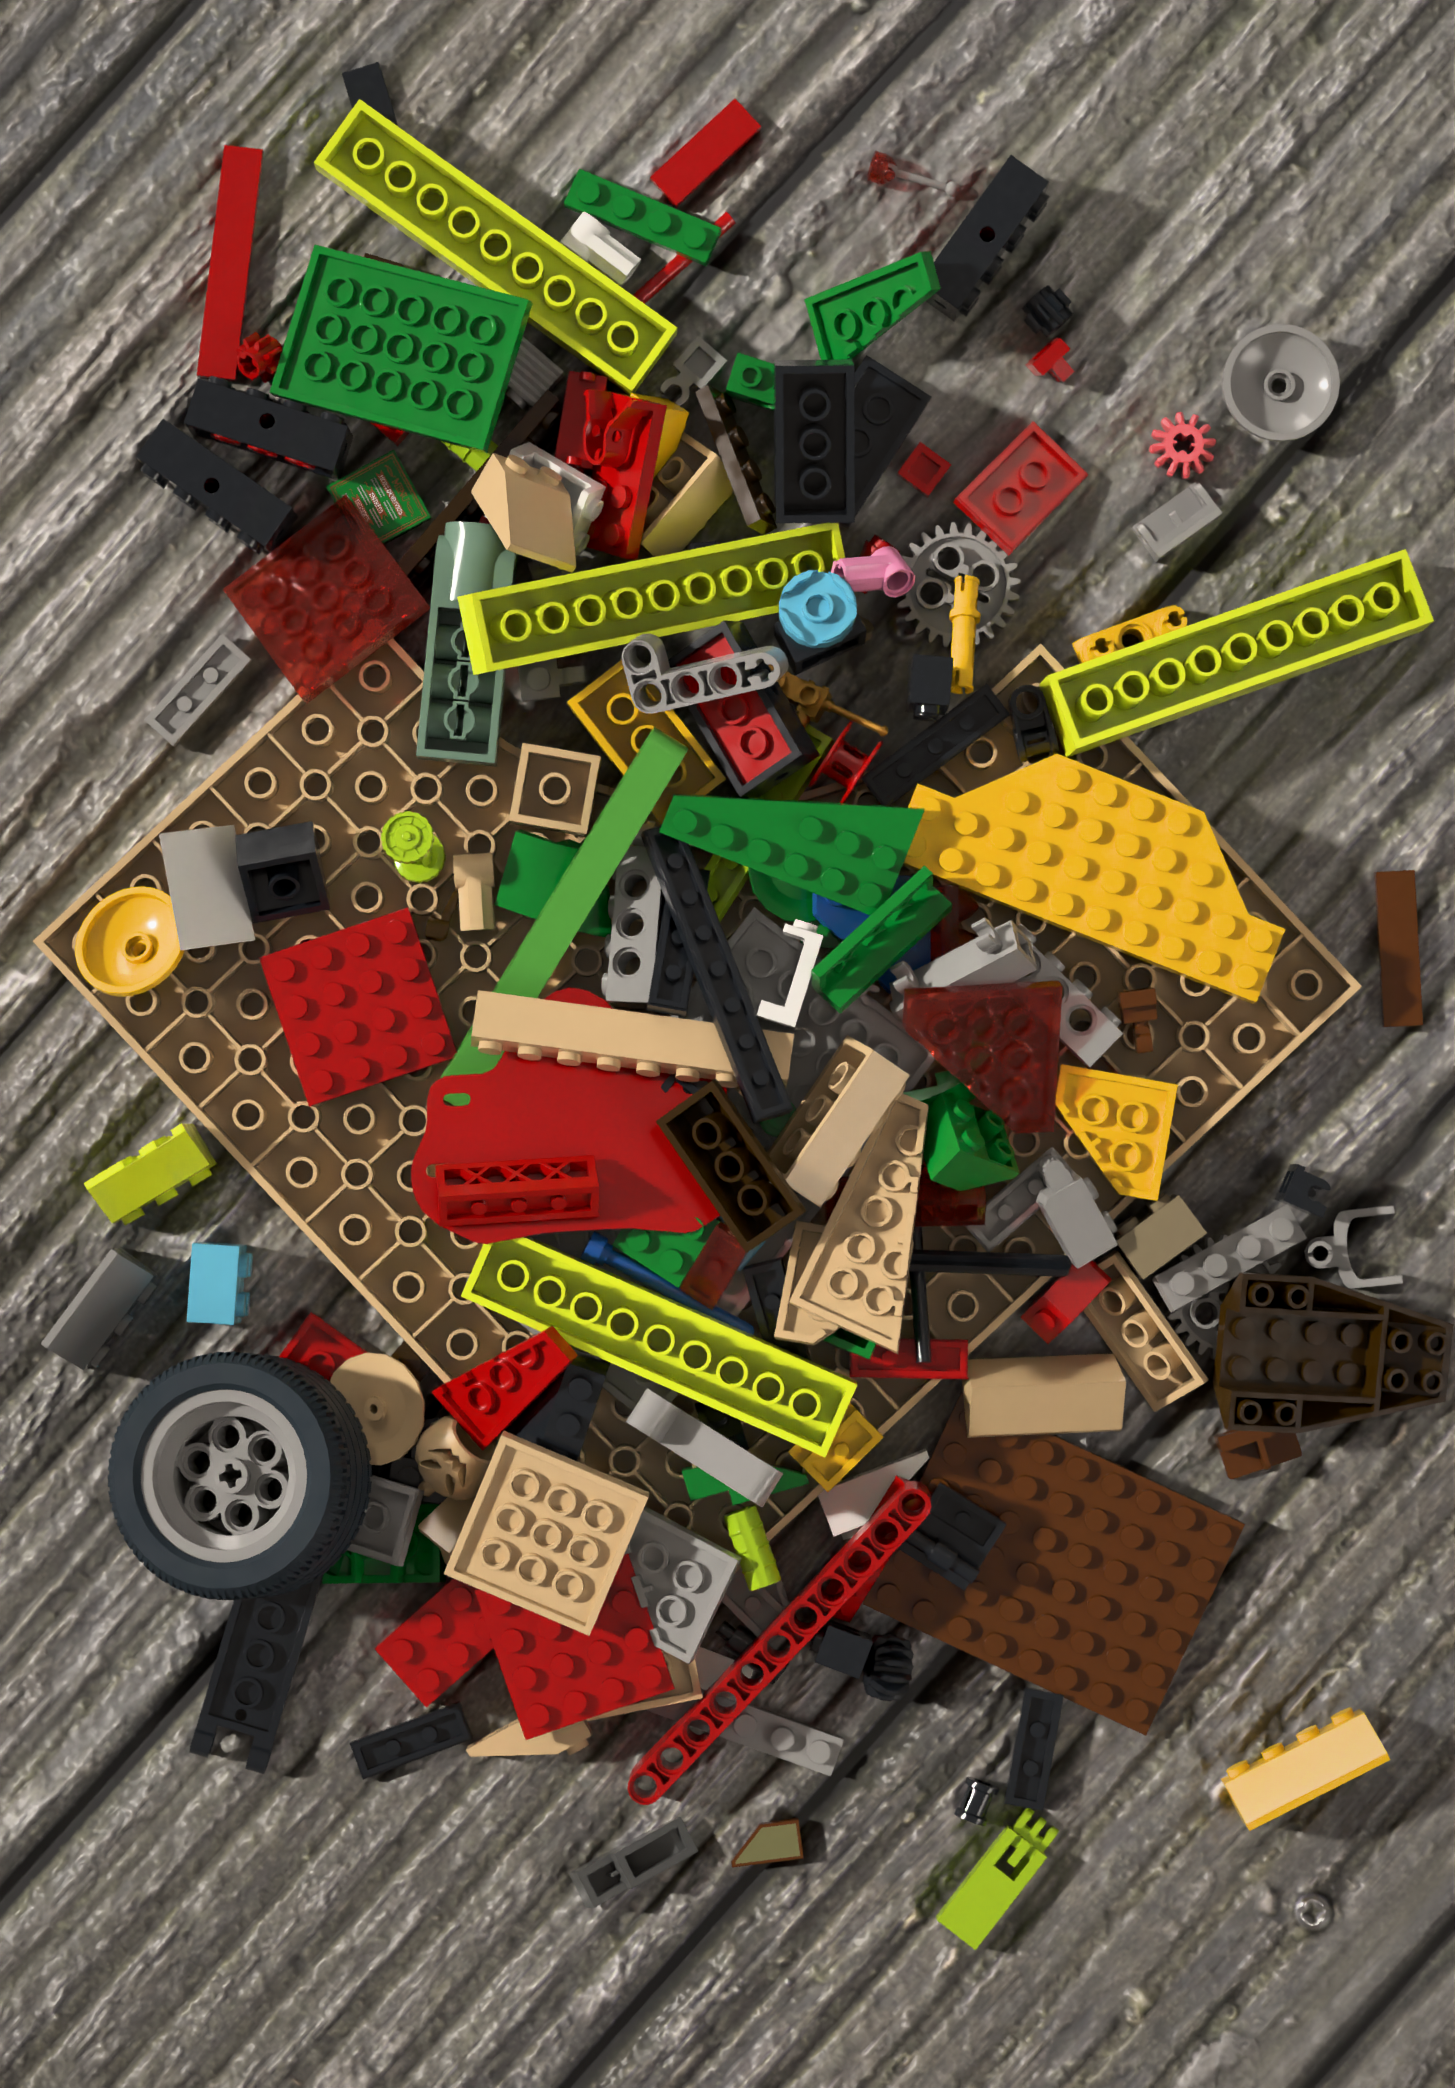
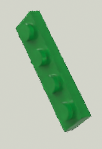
(643, 217)

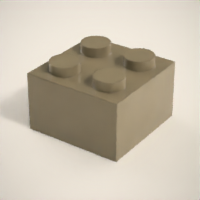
(1157, 1235)

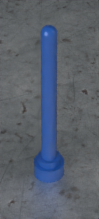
(600, 1252)

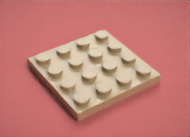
(546, 1533)

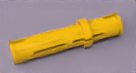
(964, 621)

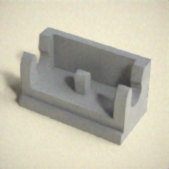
(1177, 521)

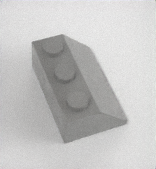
(101, 1309)

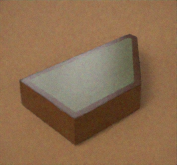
(771, 1843)

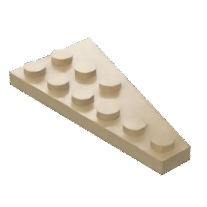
(865, 1249)

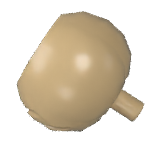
(451, 1460)

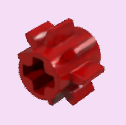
(259, 357)

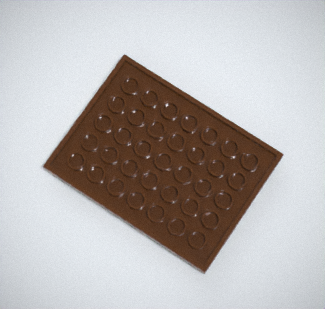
(1085, 1583)

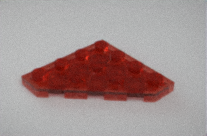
(996, 1043)

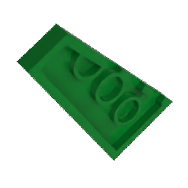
(866, 307)

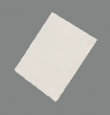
(206, 887)

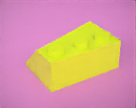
(152, 1175)

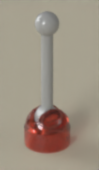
(884, 170)

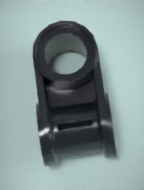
(1032, 726)

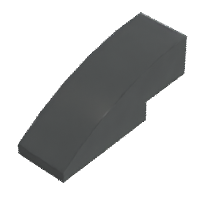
(633, 1862)

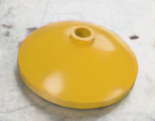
(117, 933)

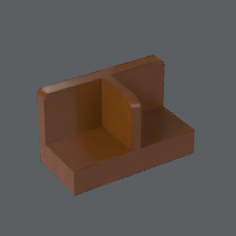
(1255, 1450)

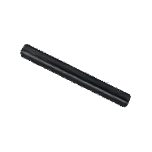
(989, 1263)

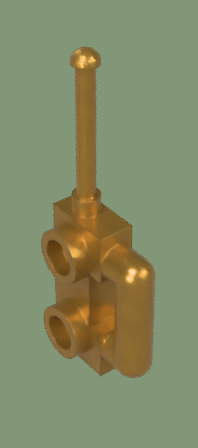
(814, 700)

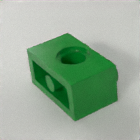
(752, 381)

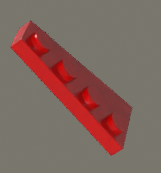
(503, 1387)

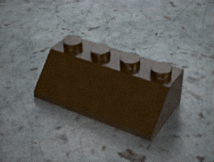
(731, 1166)

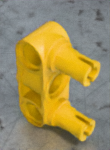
(1143, 627)

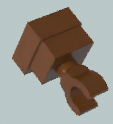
(1138, 1008)

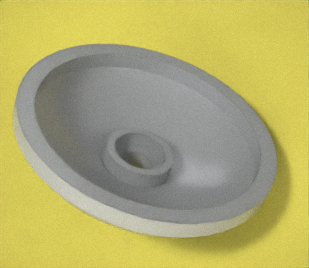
(1293, 358)

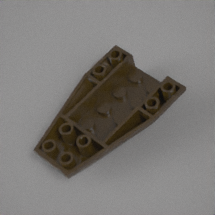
(1322, 1355)

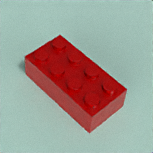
(438, 1641)

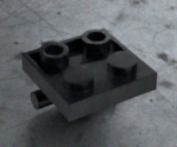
(954, 1536)

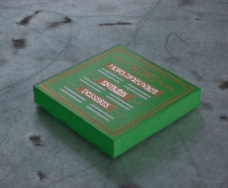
(383, 497)

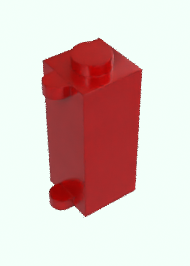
(573, 419)

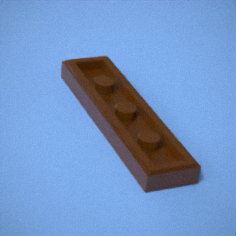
(1398, 948)

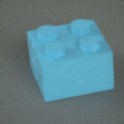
(218, 1283)

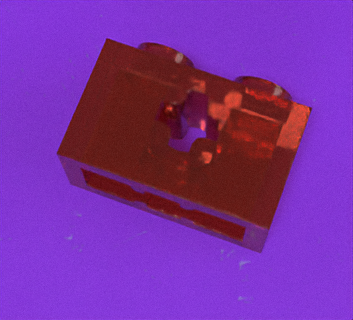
(947, 1206)

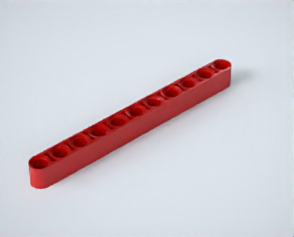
(771, 1660)

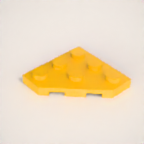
(1120, 1124)

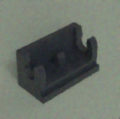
(1297, 1188)

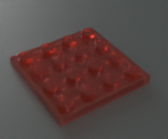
(326, 599)

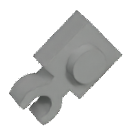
(697, 367)

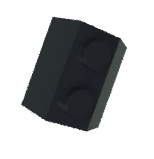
(282, 872)

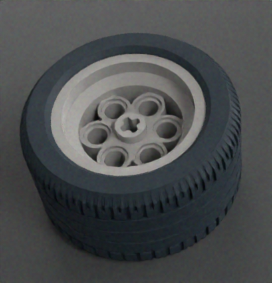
(317, 1461)

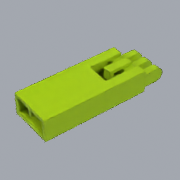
(988, 1890)

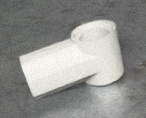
(594, 245)

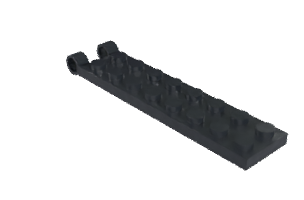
(256, 1667)

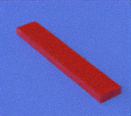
(230, 262)

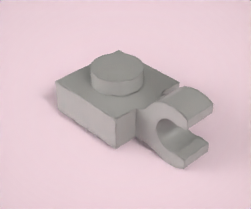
(544, 678)

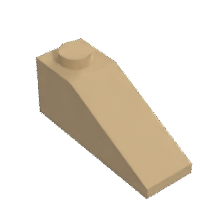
(511, 1741)

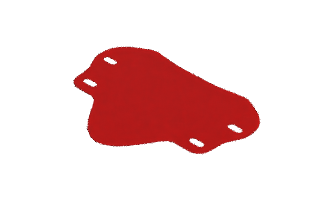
(563, 1112)

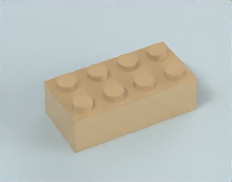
(836, 1119)

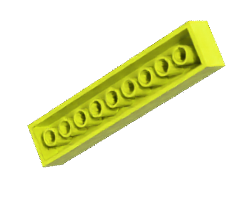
(495, 246)
(640, 597)
(1235, 653)
(662, 1340)

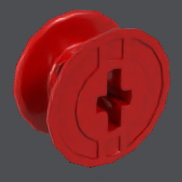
(845, 763)

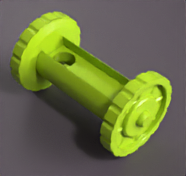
(413, 847)

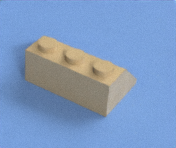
(683, 497)

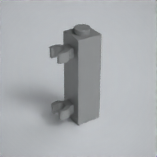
(992, 958)

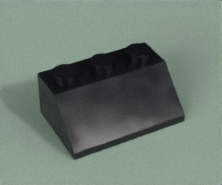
(565, 1408)

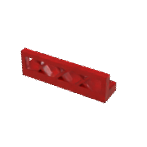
(518, 1196)

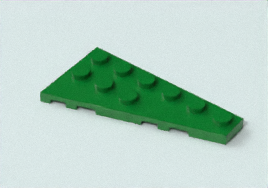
(818, 846)

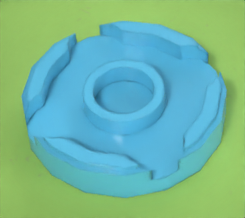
(817, 609)

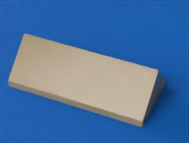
(1142, 1337)
(1043, 1395)

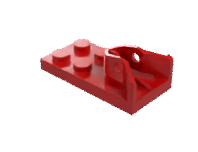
(624, 463)

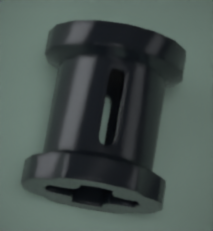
(976, 1801)

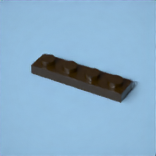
(741, 470)

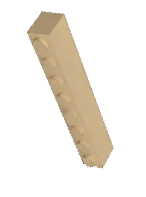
(610, 1038)

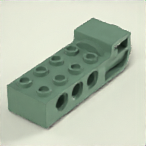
(458, 708)

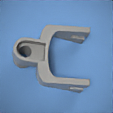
(1338, 1253)

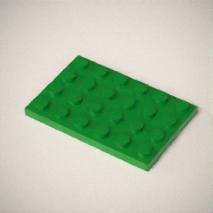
(401, 348)

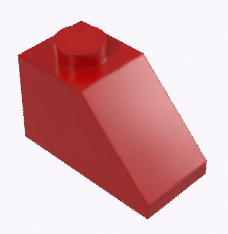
(1064, 1300)

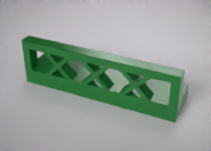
(880, 941)

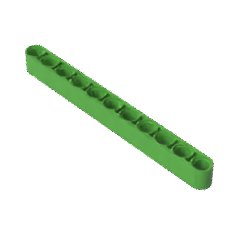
(579, 888)

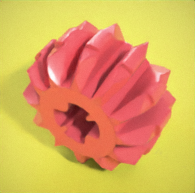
(1183, 432)

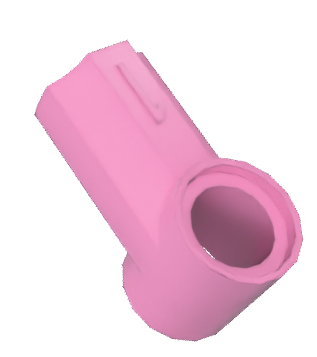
(880, 571)

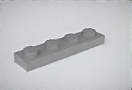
(1228, 1258)

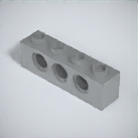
(620, 947)
(1102, 1031)

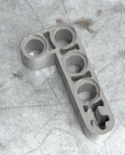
(705, 672)
(704, 1447)

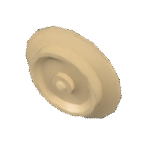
(385, 1402)

